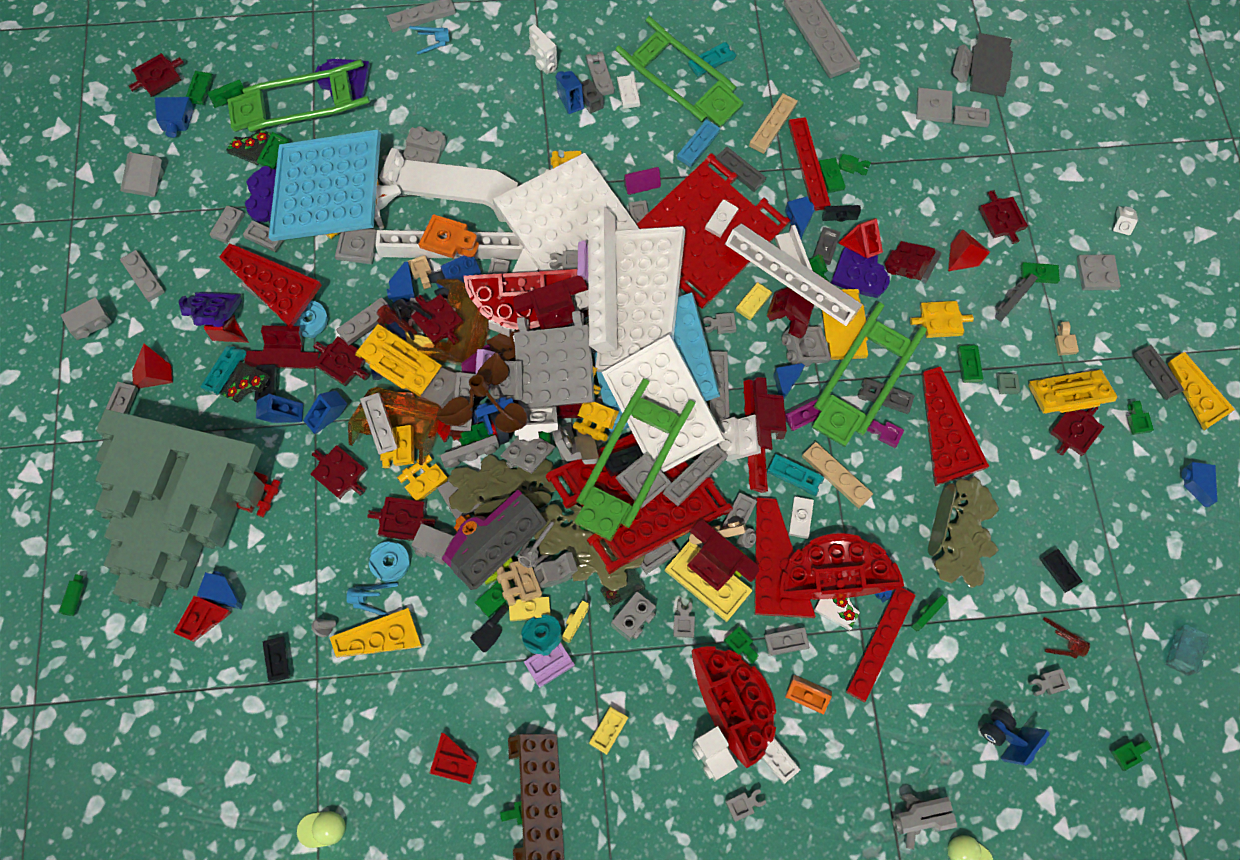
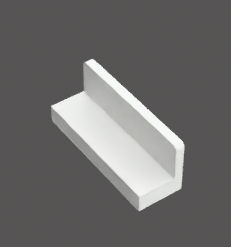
(792, 245)

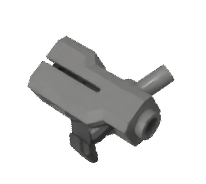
(923, 815)

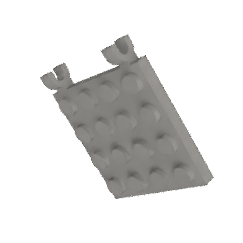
(555, 364)

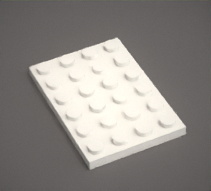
(670, 388)

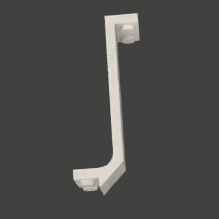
(445, 181)

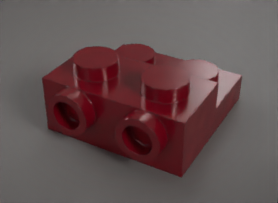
(909, 260)

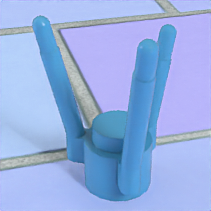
(441, 35)
(358, 596)

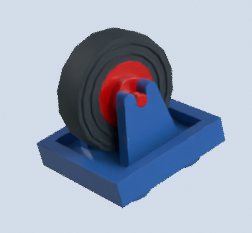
(488, 414)

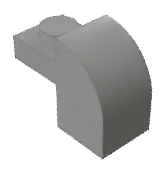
(556, 571)

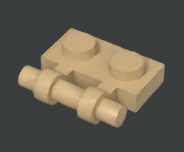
(525, 581)

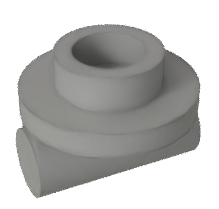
(747, 539)
(323, 627)

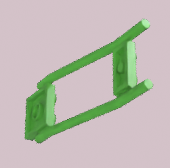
(716, 104)
(249, 108)
(837, 417)
(604, 512)

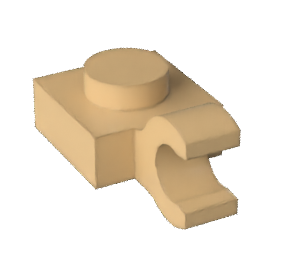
(420, 269)
(1066, 343)

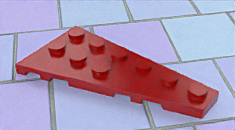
(277, 286)
(952, 441)
(772, 556)

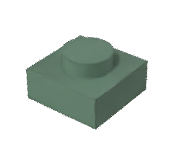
(1008, 383)

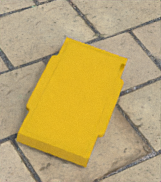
(842, 337)
(398, 360)
(1072, 392)

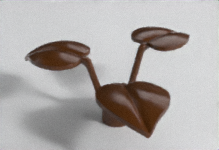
(494, 372)

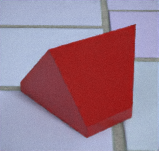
(864, 239)
(966, 252)
(228, 332)
(151, 369)

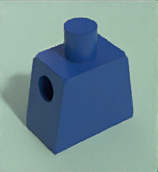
(566, 84)
(173, 114)

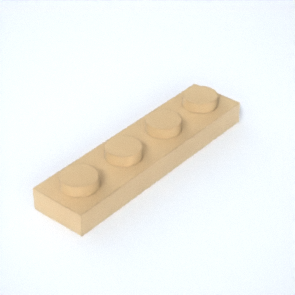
(773, 123)
(837, 475)

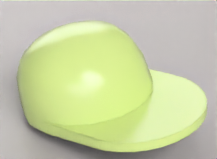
(321, 829)
(967, 848)

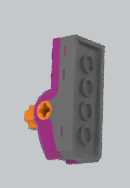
(489, 542)

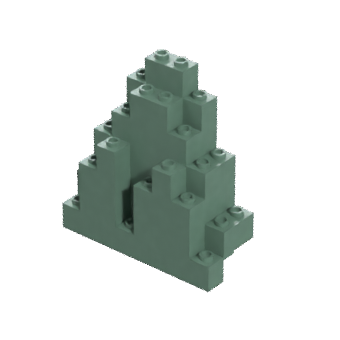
(167, 499)

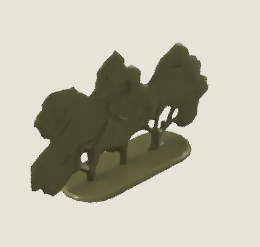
(497, 481)
(968, 537)
(576, 541)

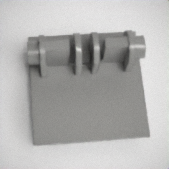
(527, 454)

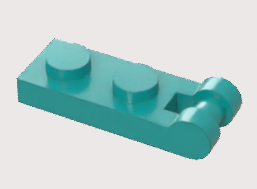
(713, 57)
(223, 369)
(795, 474)

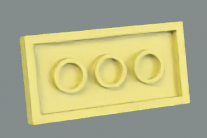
(722, 602)

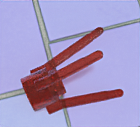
(388, 316)
(1076, 644)

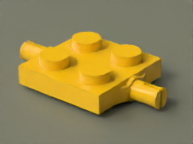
(941, 319)

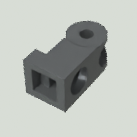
(591, 96)

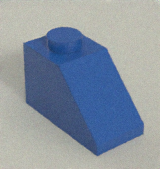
(800, 213)
(401, 284)
(278, 410)
(324, 411)
(1201, 482)
(218, 590)

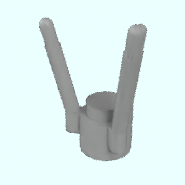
(529, 556)

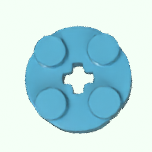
(318, 321)
(400, 564)

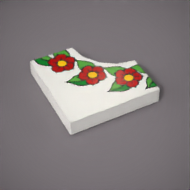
(839, 611)

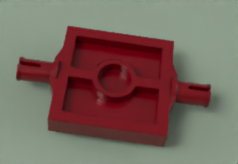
(156, 74)
(1003, 217)
(443, 320)
(340, 361)
(1077, 431)
(338, 472)
(401, 518)

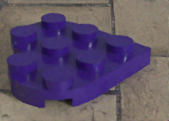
(357, 77)
(261, 189)
(861, 274)
(209, 307)

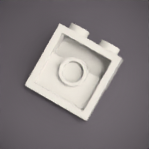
(543, 49)
(539, 419)
(739, 437)

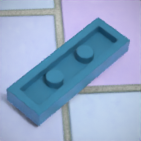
(698, 143)

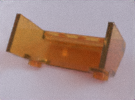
(471, 333)
(401, 411)

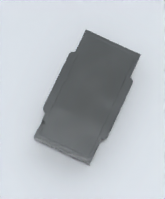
(991, 64)

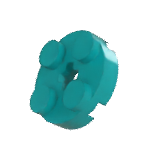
(545, 644)

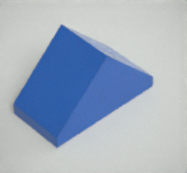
(786, 377)

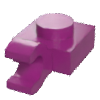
(888, 433)

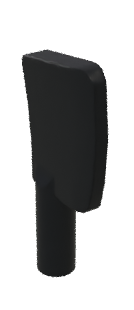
(489, 632)

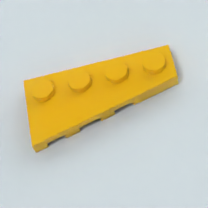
(1199, 391)
(381, 635)

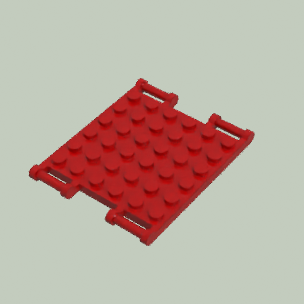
(691, 204)
(655, 523)

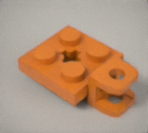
(457, 238)

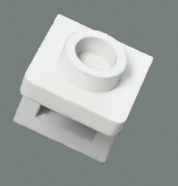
(1126, 220)

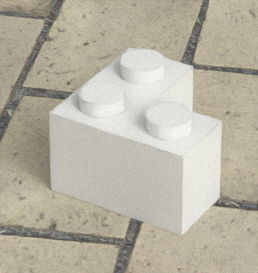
(714, 754)

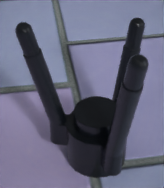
(403, 310)

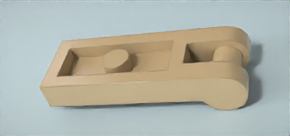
(733, 528)

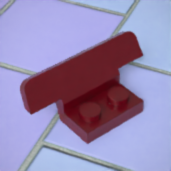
(552, 302)
(795, 307)
(282, 348)
(769, 414)
(719, 558)

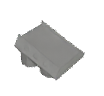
(142, 174)

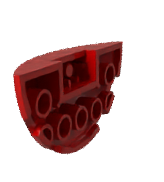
(495, 293)
(839, 568)
(736, 701)

